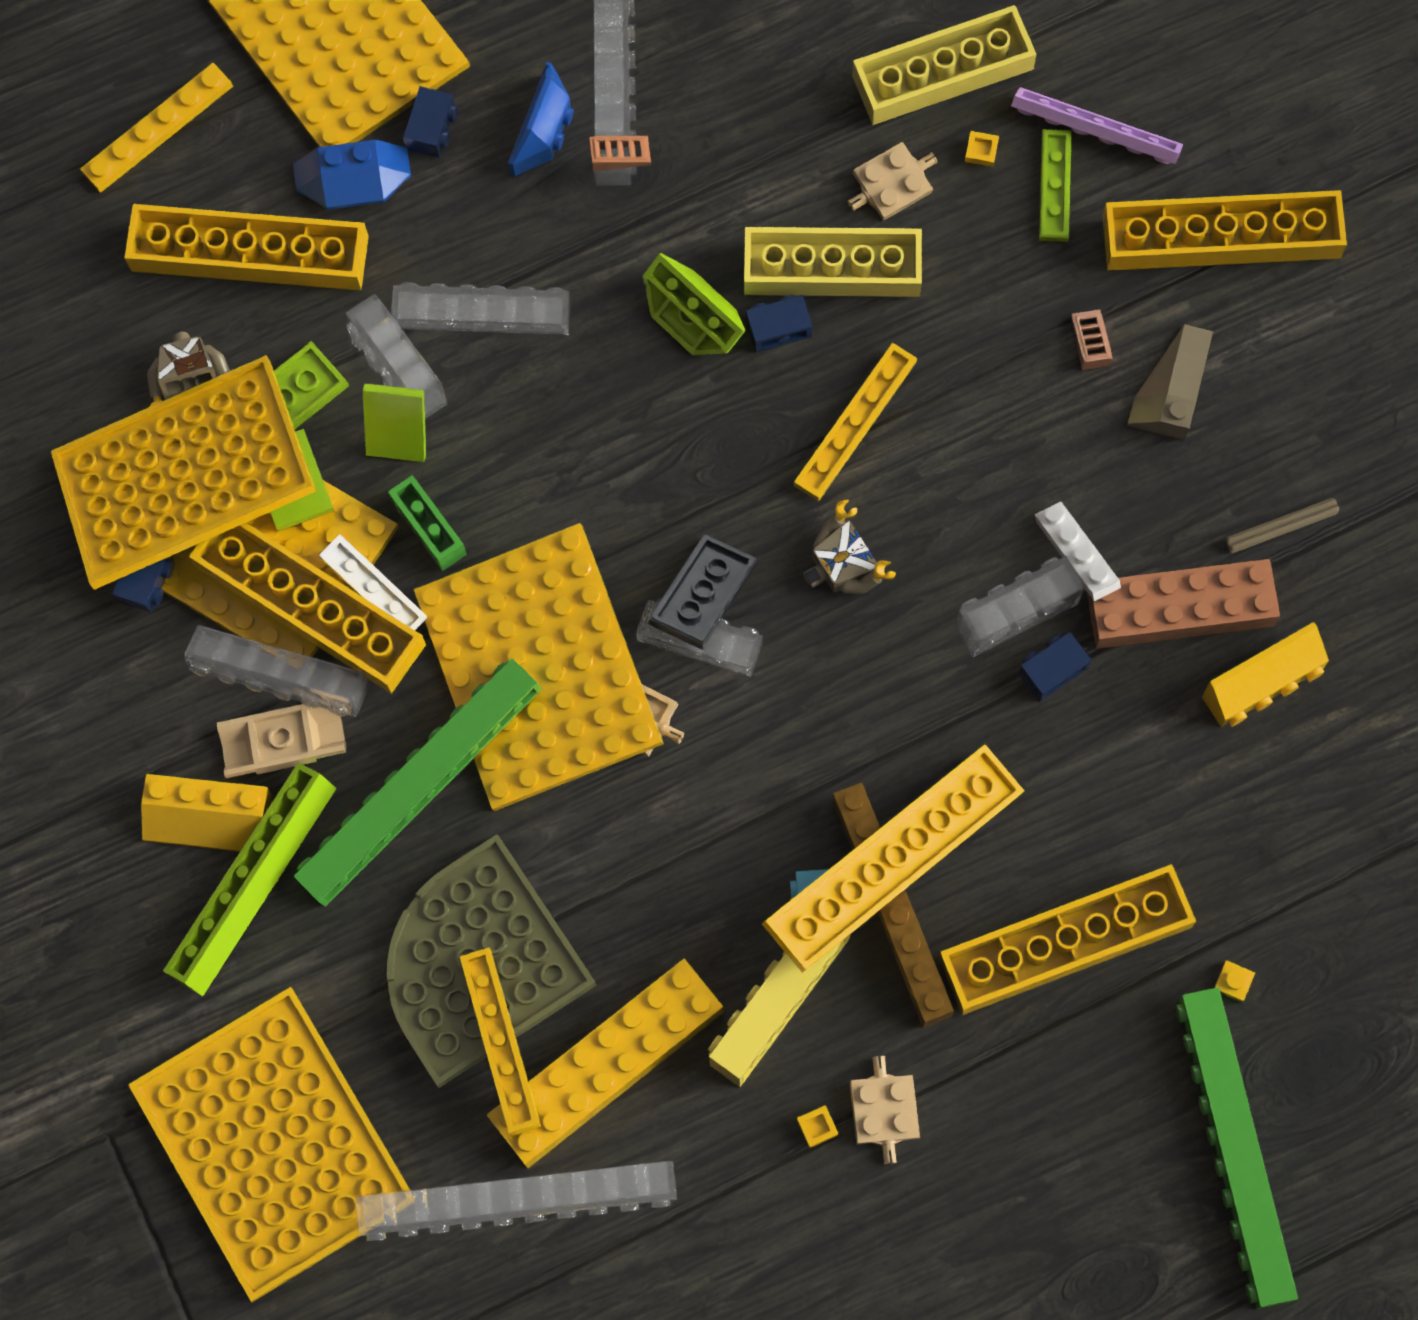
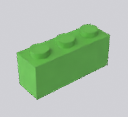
(427, 523)

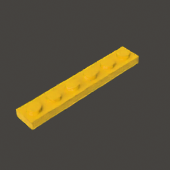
(156, 127)
(855, 422)
(500, 1041)

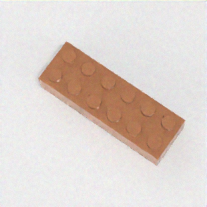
(1186, 604)

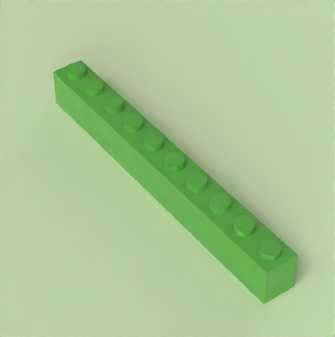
(417, 782)
(1237, 1149)

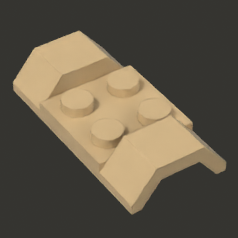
(279, 739)

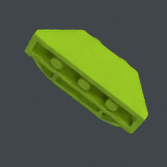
(690, 308)

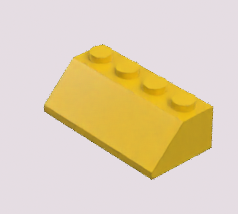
(1266, 676)
(201, 812)

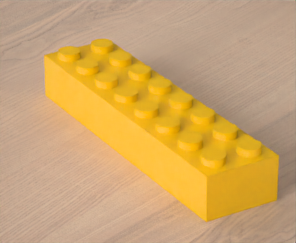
(1224, 230)
(247, 247)
(310, 603)
(1066, 939)
(613, 1059)

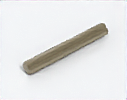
(1282, 525)

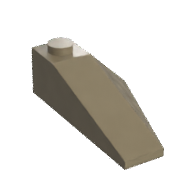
(1171, 390)

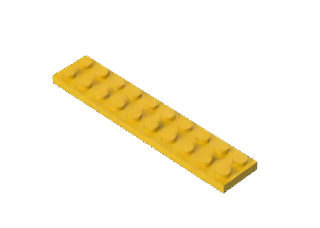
(892, 858)

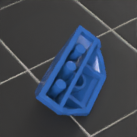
(543, 124)
(352, 173)

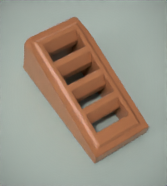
(608, 142)
(1093, 360)

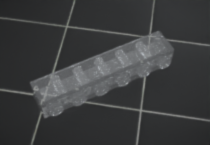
(481, 308)
(276, 671)

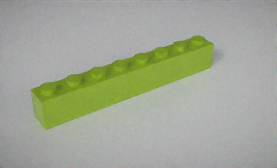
(250, 879)

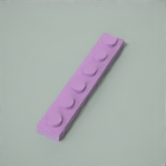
(1106, 129)

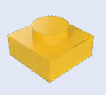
(981, 148)
(1234, 981)
(817, 1126)

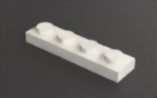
(1084, 557)
(370, 582)

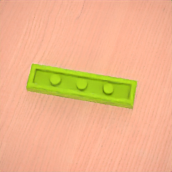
(1055, 185)

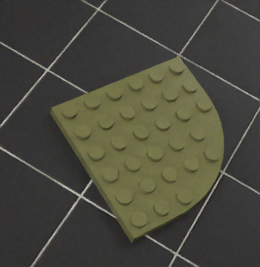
(461, 910)

